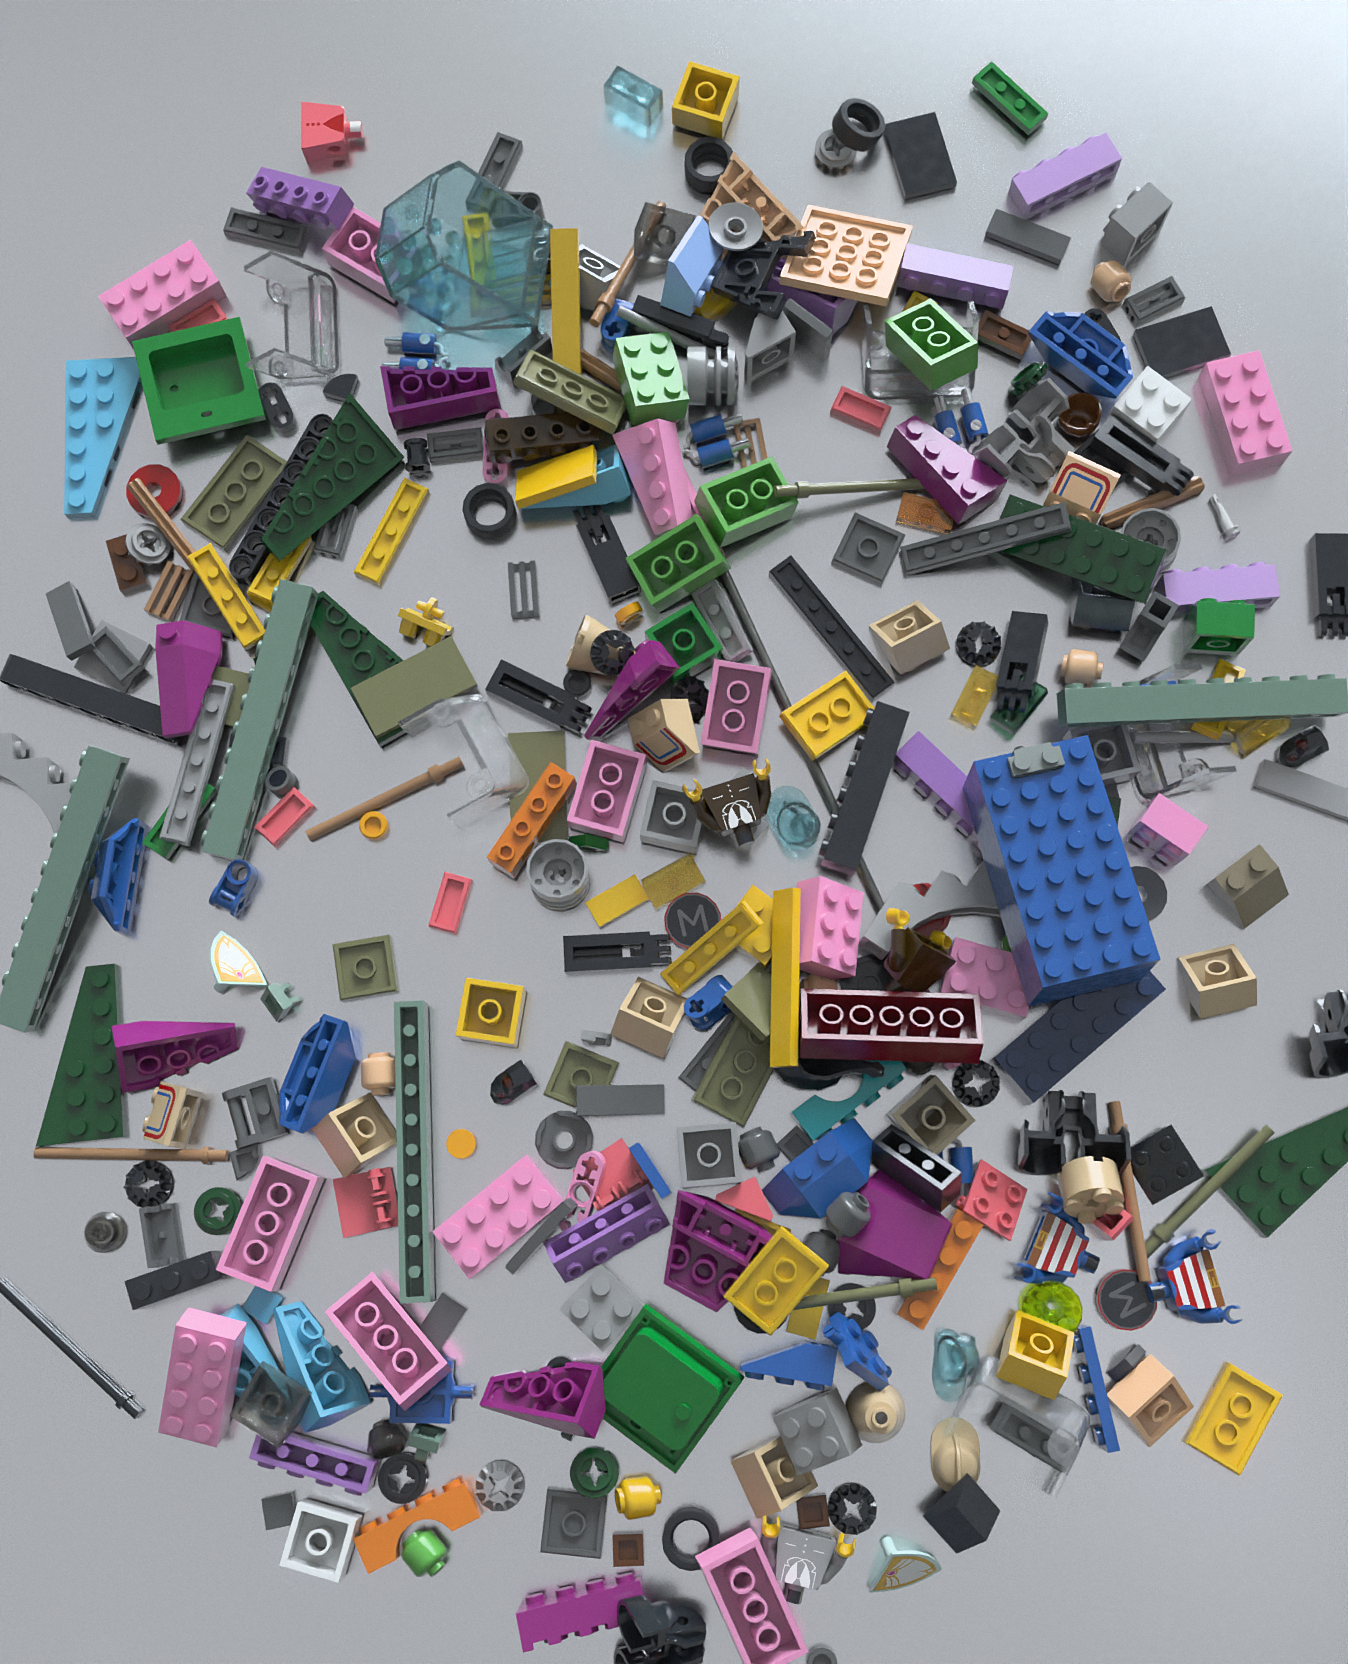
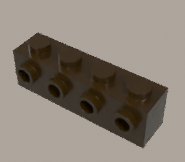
(537, 436)

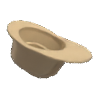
(954, 1454)

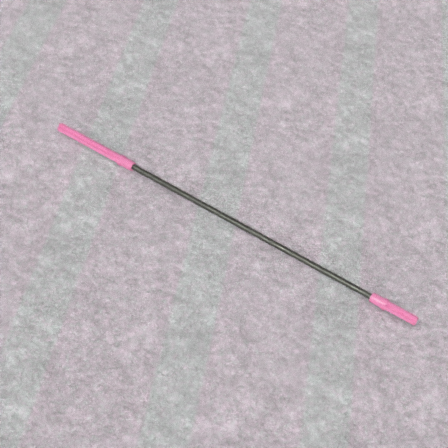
(785, 704)

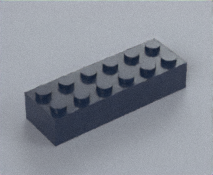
(1070, 1034)

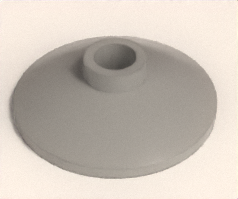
(735, 218)

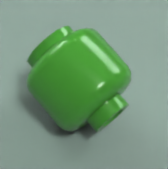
(424, 1553)

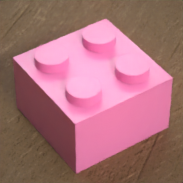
(1167, 830)

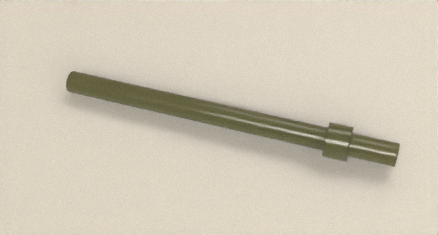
(804, 489)
(1165, 1232)
(905, 1288)

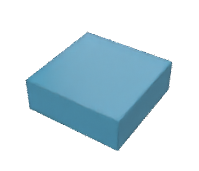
(261, 1304)

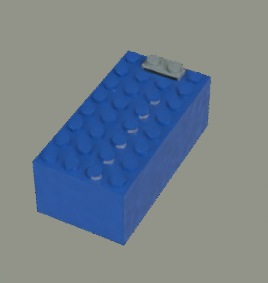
(1059, 871)

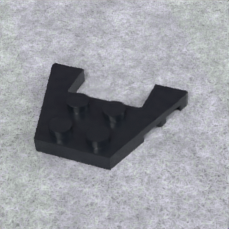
(747, 273)

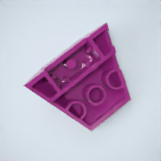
(900, 1237)
(709, 1248)

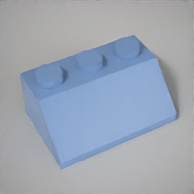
(691, 269)

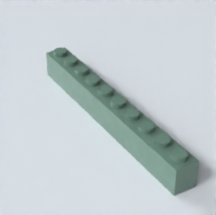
(1202, 702)
(259, 721)
(61, 887)
(414, 1152)

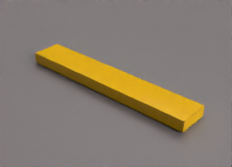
(566, 297)
(785, 978)

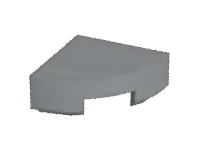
(596, 1038)

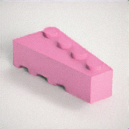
(657, 472)

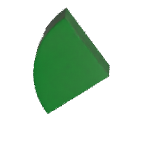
(591, 841)

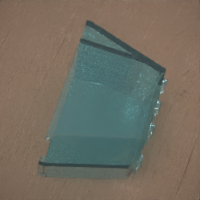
(464, 253)

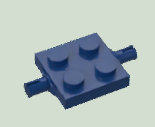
(858, 1350)
(432, 1407)

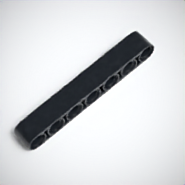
(296, 463)
(84, 696)

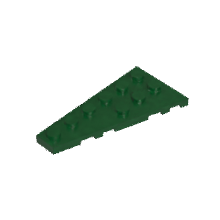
(340, 469)
(352, 650)
(87, 1089)
(1287, 1171)

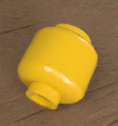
(637, 1497)

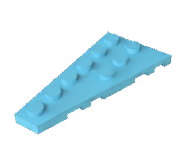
(95, 421)

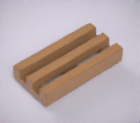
(746, 424)
(160, 586)

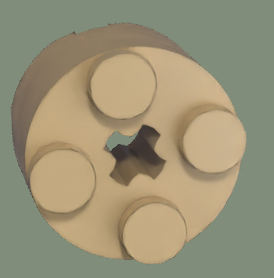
(1090, 1189)

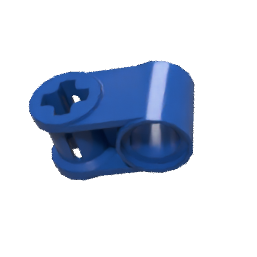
(614, 326)
(233, 889)
(709, 1003)

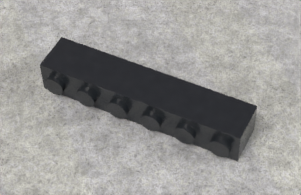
(865, 788)

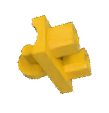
(412, 620)

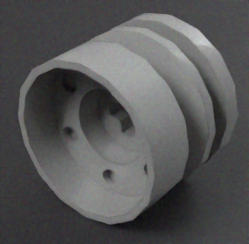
(711, 375)
(1157, 527)
(559, 858)

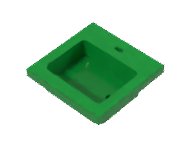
(198, 380)
(664, 1388)

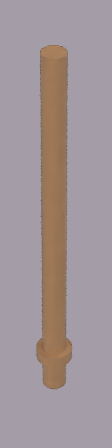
(205, 1154)

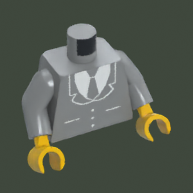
(803, 1557)

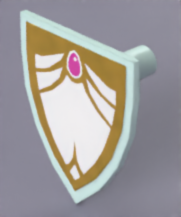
(233, 964)
(902, 1568)

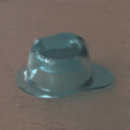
(793, 818)
(953, 1362)

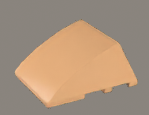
(742, 186)

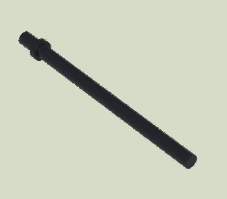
(122, 1399)

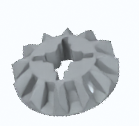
(823, 151)
(148, 533)
(514, 1486)

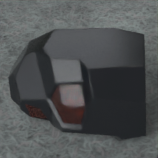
(1303, 748)
(512, 1084)

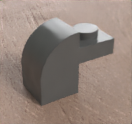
(1149, 626)

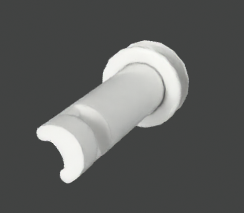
(1224, 520)

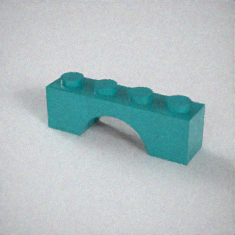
(819, 1115)

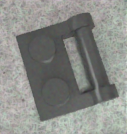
(263, 1109)

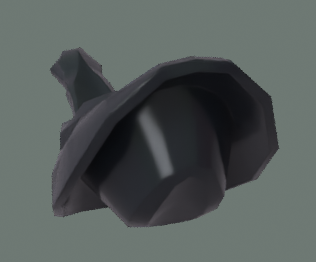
(826, 1072)

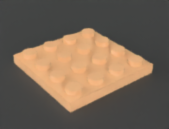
(850, 257)

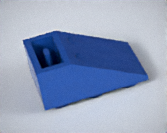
(800, 1361)

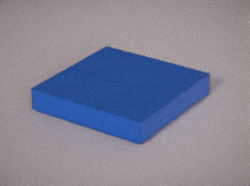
(650, 1171)

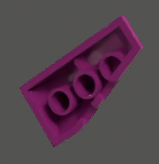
(184, 670)
(637, 680)
(161, 1048)
(556, 1398)

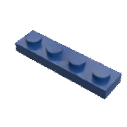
(1098, 1401)

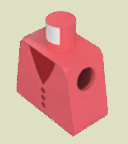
(326, 131)

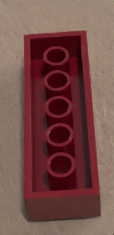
(890, 1026)

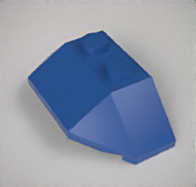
(1083, 352)
(117, 874)
(316, 1074)
(822, 1172)

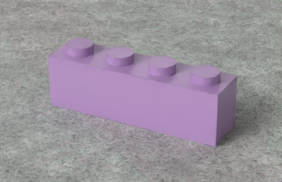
(1064, 174)
(1252, 584)

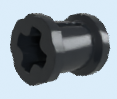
(416, 455)

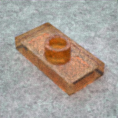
(924, 513)

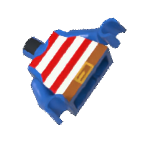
(1057, 1247)
(1191, 1283)

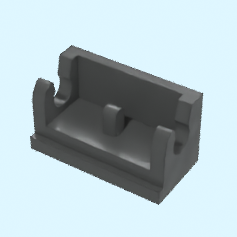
(513, 360)
(162, 1235)

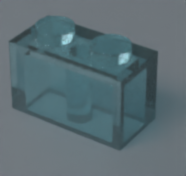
(633, 96)

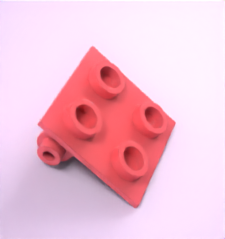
(620, 1177)
(994, 1200)
(366, 1202)

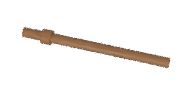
(607, 300)
(434, 774)
(1131, 1201)

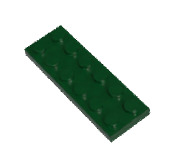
(1092, 555)

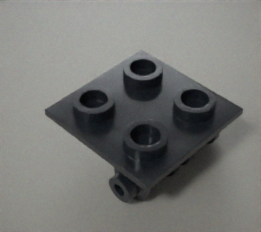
(1163, 1164)

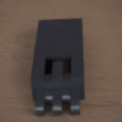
(693, 326)
(1131, 450)
(607, 557)
(1330, 569)
(1022, 646)
(529, 694)
(604, 952)

